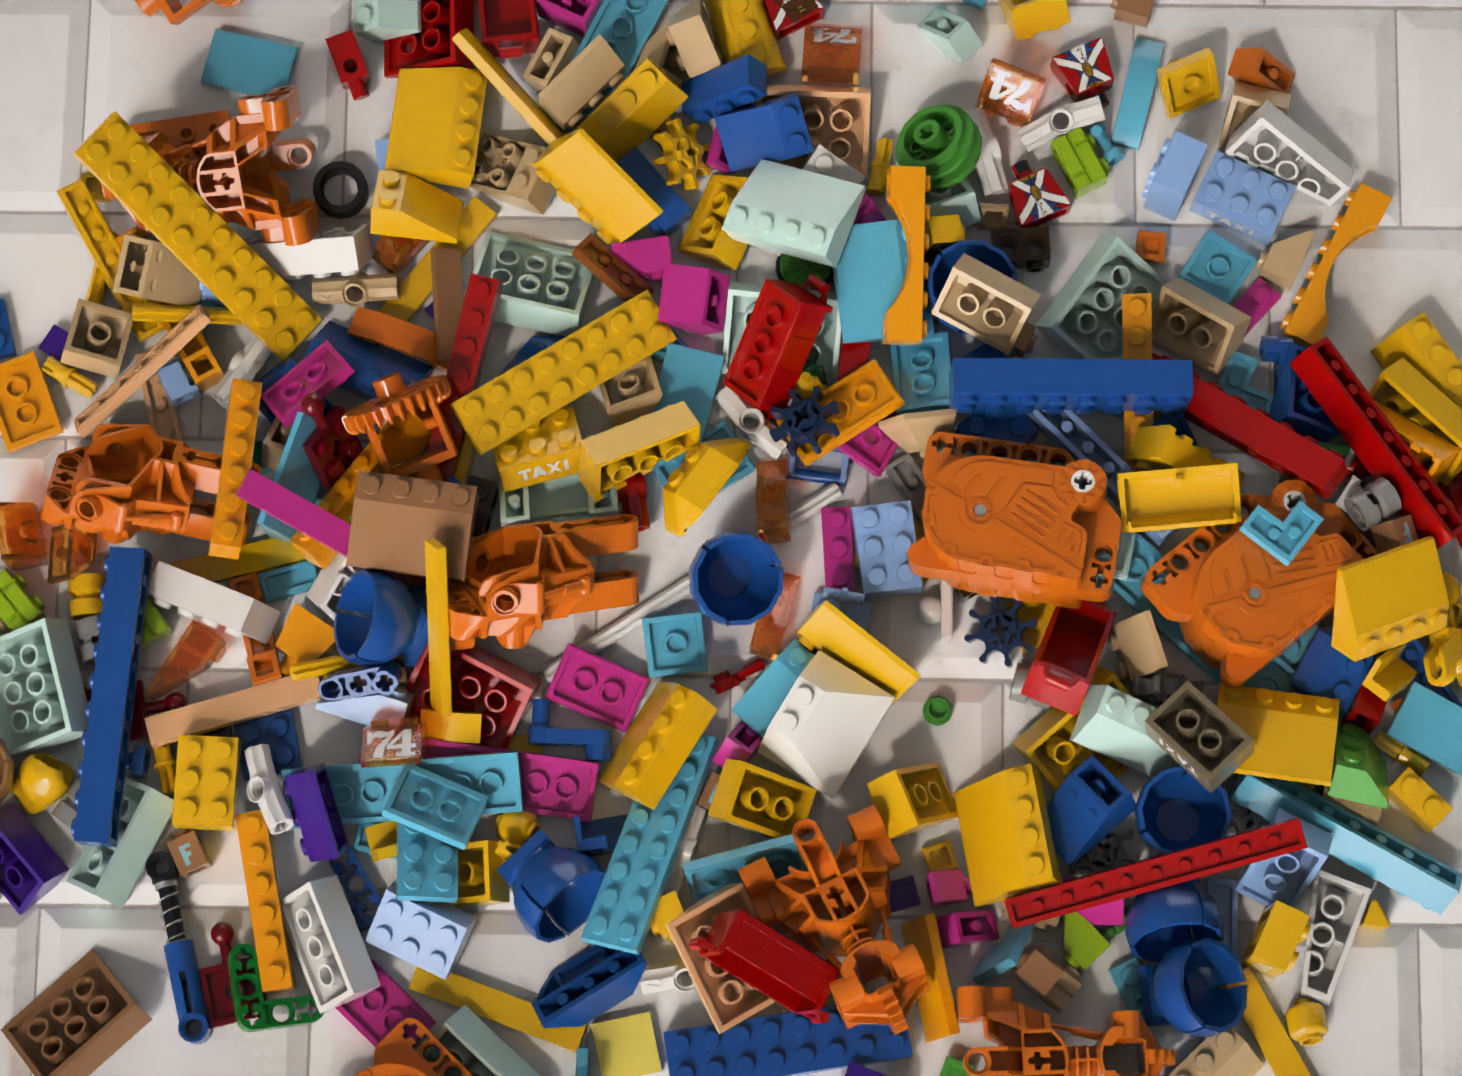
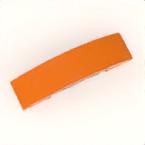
(396, 334)
(261, 657)

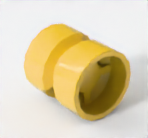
(86, 595)

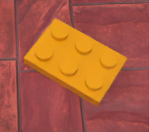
(26, 404)

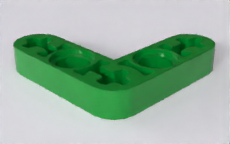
(262, 1008)

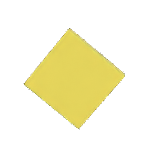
(627, 1046)

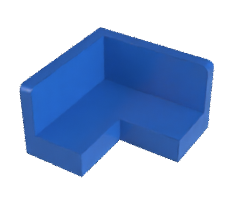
(599, 835)

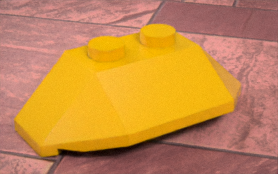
(699, 481)

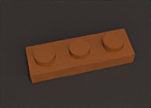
(610, 268)

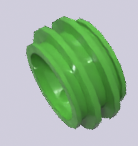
(944, 138)

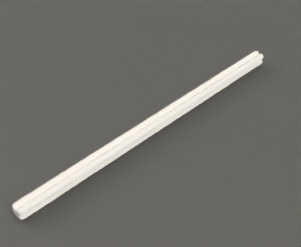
(682, 588)

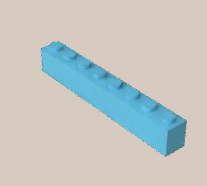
(1355, 840)

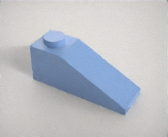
(371, 707)

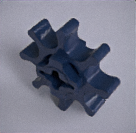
(805, 421)
(987, 634)

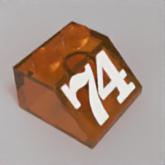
(831, 54)
(1010, 93)
(394, 743)

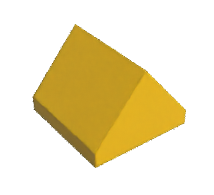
(1374, 917)

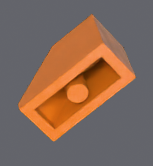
(1260, 69)

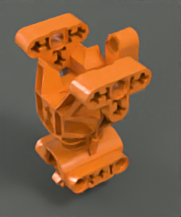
(241, 169)
(839, 912)
(1033, 1049)

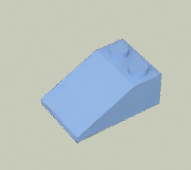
(1287, 875)

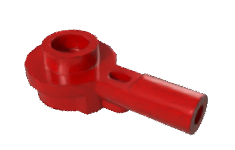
(725, 681)

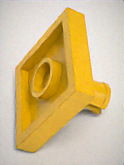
(1188, 82)

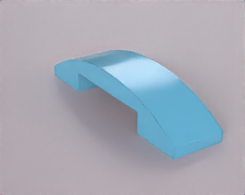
(1137, 93)

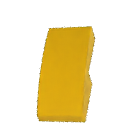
(458, 727)

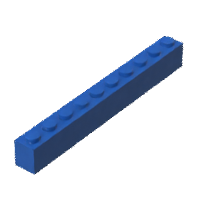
(112, 697)

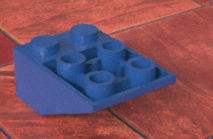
(1087, 809)

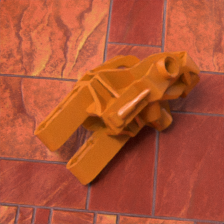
(135, 483)
(537, 575)

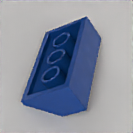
(368, 360)

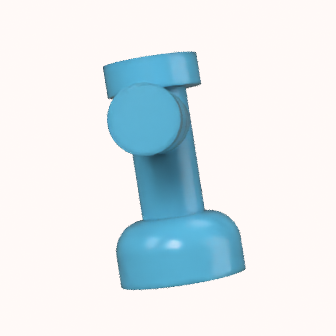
(1112, 154)

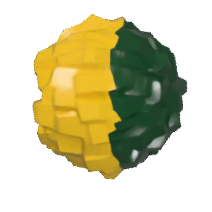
(811, 376)

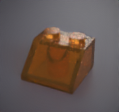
(22, 536)

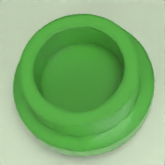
(937, 710)

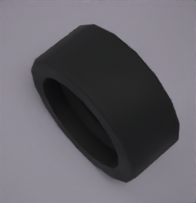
(340, 168)

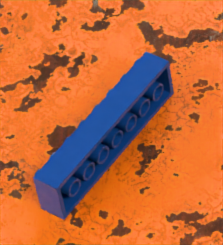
(1070, 385)
(782, 1047)

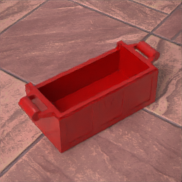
(509, 27)
(777, 342)
(1069, 655)
(769, 963)

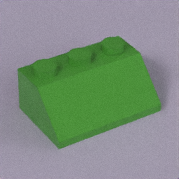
(1358, 768)

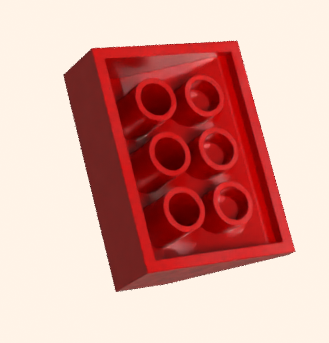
(434, 43)
(481, 685)

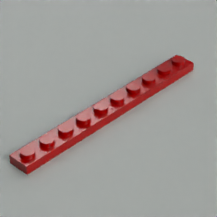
(1155, 872)

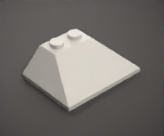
(825, 723)

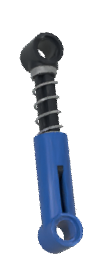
(179, 952)

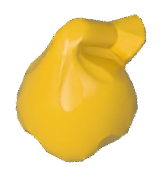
(41, 782)

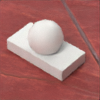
(935, 610)

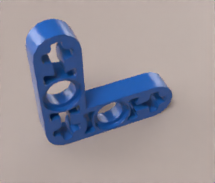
(363, 921)

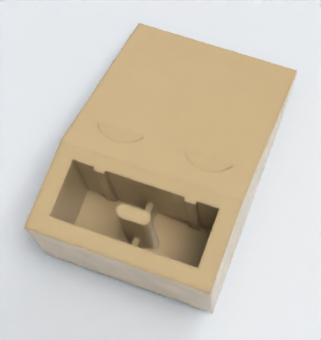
(507, 173)
(154, 273)

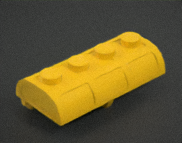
(745, 29)
(1179, 497)

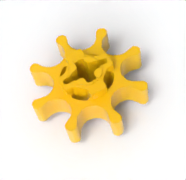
(682, 154)

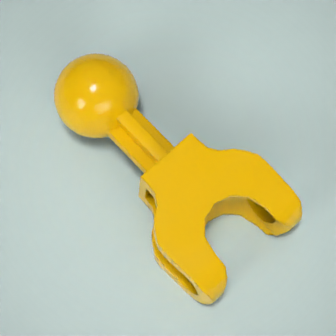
(1446, 645)

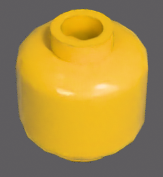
(516, 826)
(1306, 1022)

